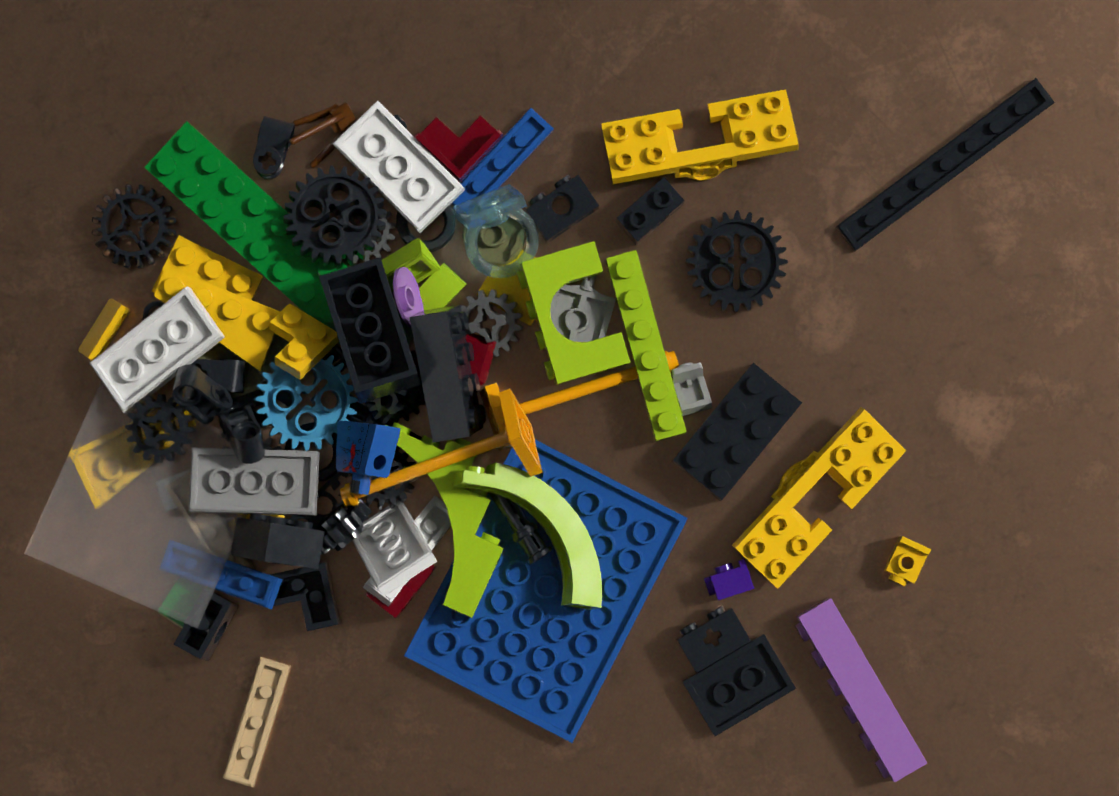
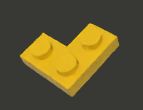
(307, 340)

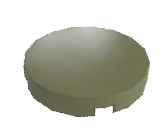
(500, 243)

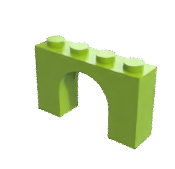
(566, 357)

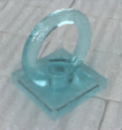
(492, 210)

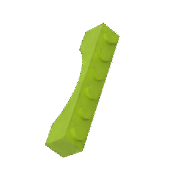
(646, 345)

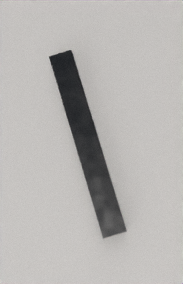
(945, 164)

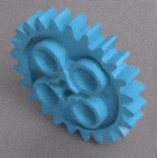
(324, 419)

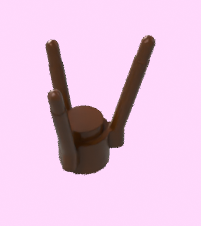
(338, 118)

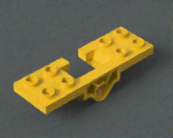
(750, 129)
(853, 459)

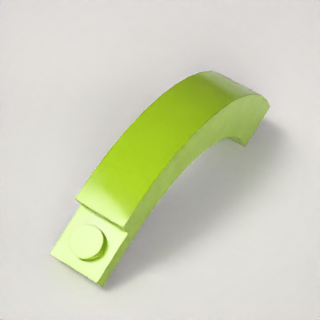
(562, 524)

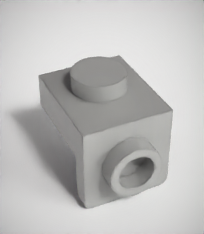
(691, 388)

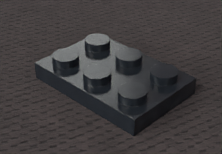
(739, 685)

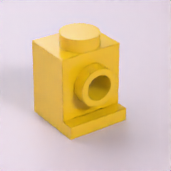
(906, 548)

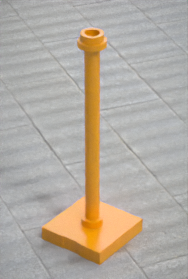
(493, 405)
(517, 434)

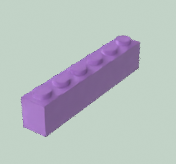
(861, 690)

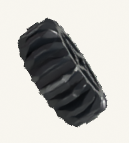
(121, 232)

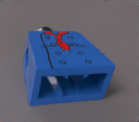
(365, 452)

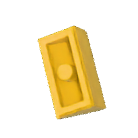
(104, 329)

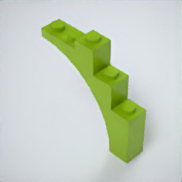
(473, 555)

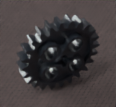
(351, 238)
(764, 262)

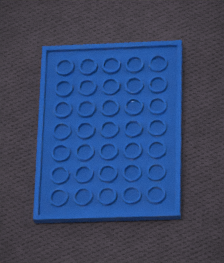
(521, 641)

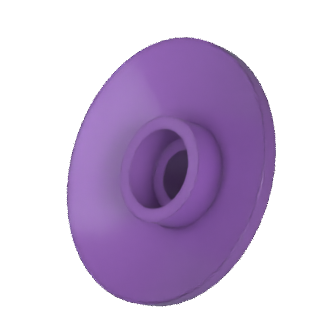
(406, 294)

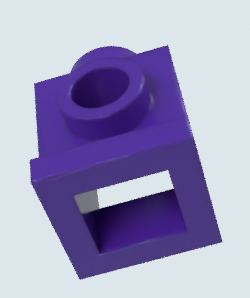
(729, 580)

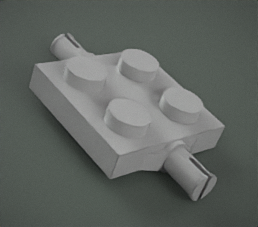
(581, 311)

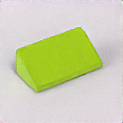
(414, 257)

